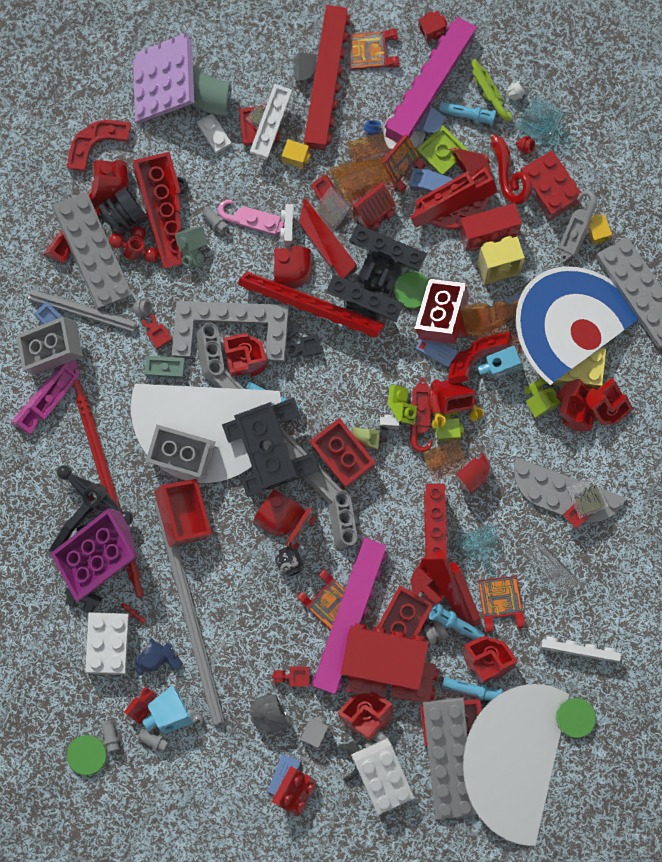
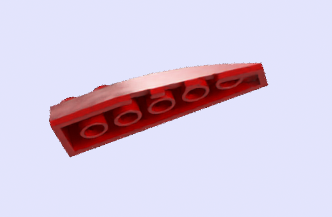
(161, 203)

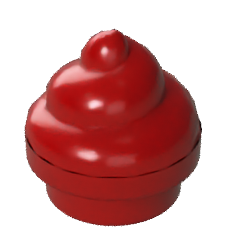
(526, 145)

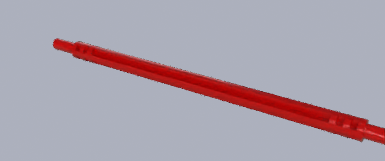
(102, 470)

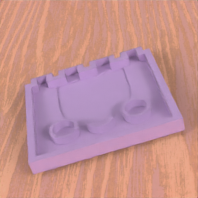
(163, 78)

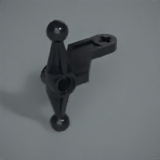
(86, 490)

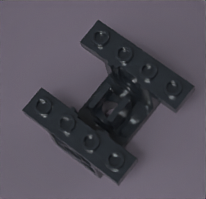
(383, 260)
(273, 466)

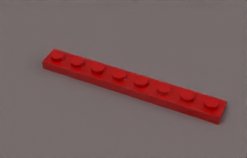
(311, 304)

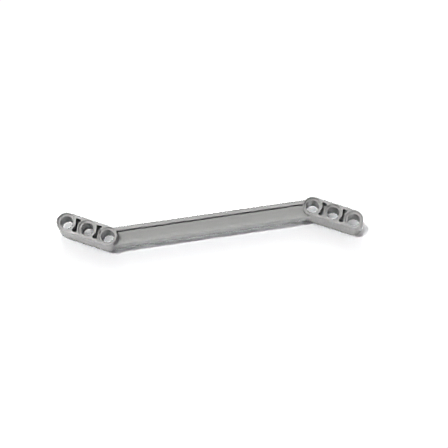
(320, 480)

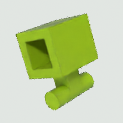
(543, 400)
(451, 430)

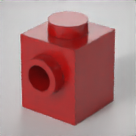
(432, 25)

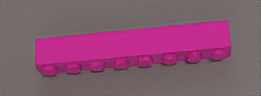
(431, 80)
(350, 611)

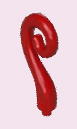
(503, 155)

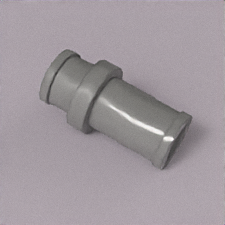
(218, 223)
(111, 740)
(154, 741)

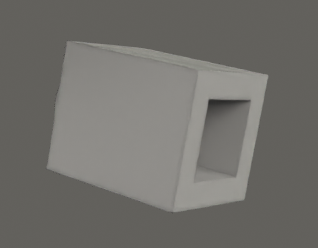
(314, 732)

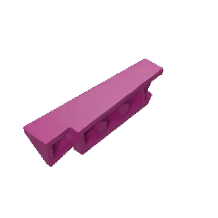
(46, 397)

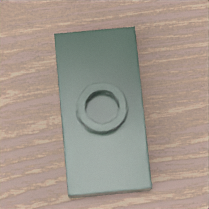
(164, 367)

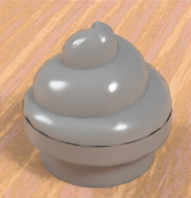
(143, 307)

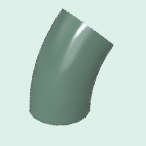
(211, 93)

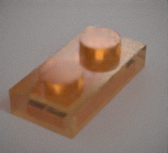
(367, 146)
(443, 455)

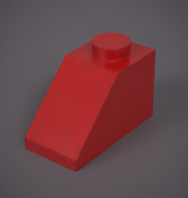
(470, 161)

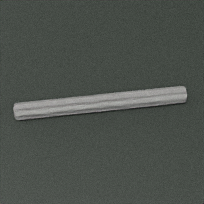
(83, 311)

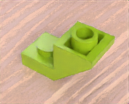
(398, 404)

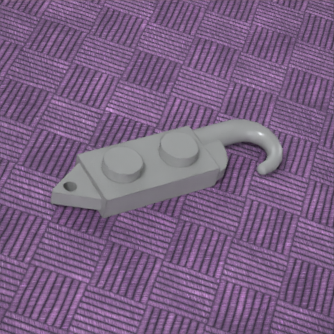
(577, 228)

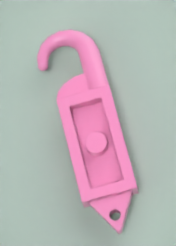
(252, 219)

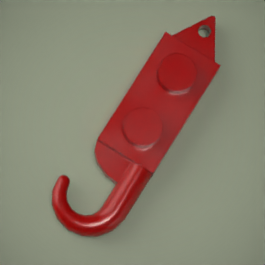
(420, 398)

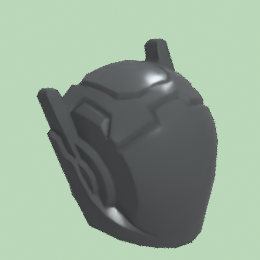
(269, 714)

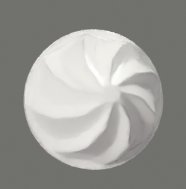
(515, 91)

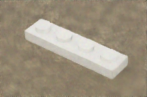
(270, 121)
(572, 648)

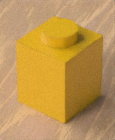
(296, 154)
(599, 229)

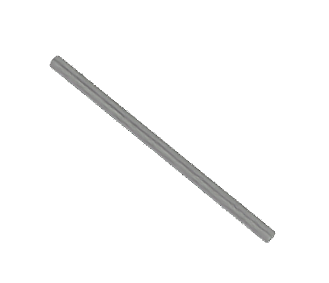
(193, 629)

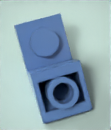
(427, 180)

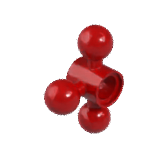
(136, 241)

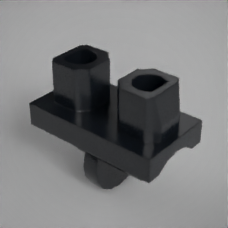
(91, 601)

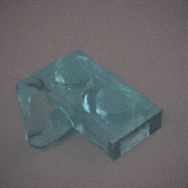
(478, 541)

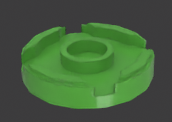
(411, 289)
(575, 717)
(86, 755)

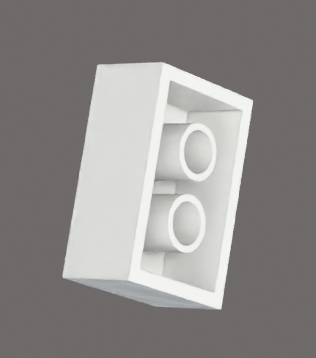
(107, 643)
(382, 776)

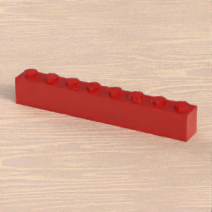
(326, 77)

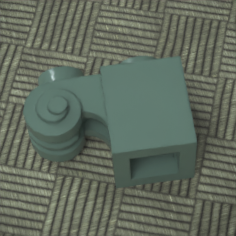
(188, 243)

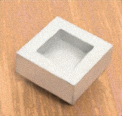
(389, 421)

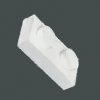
(214, 133)
(286, 232)

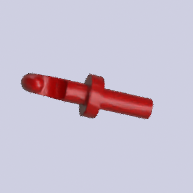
(133, 613)

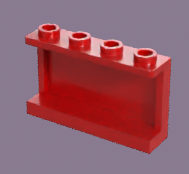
(435, 518)
(384, 656)

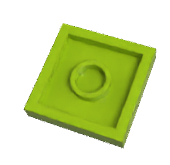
(436, 150)

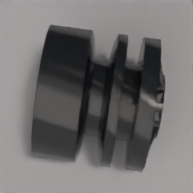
(123, 211)

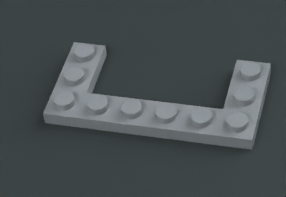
(242, 313)

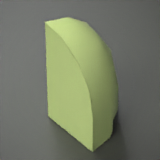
(367, 437)

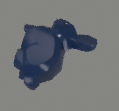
(154, 656)

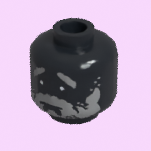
(289, 561)

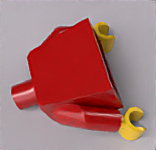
(452, 398)

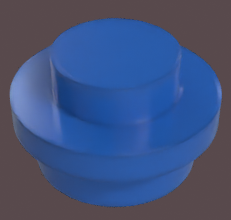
(372, 127)

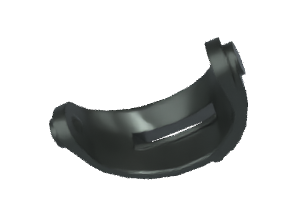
(353, 748)

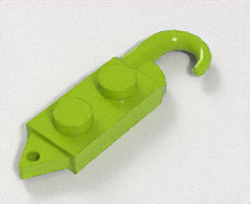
(490, 90)

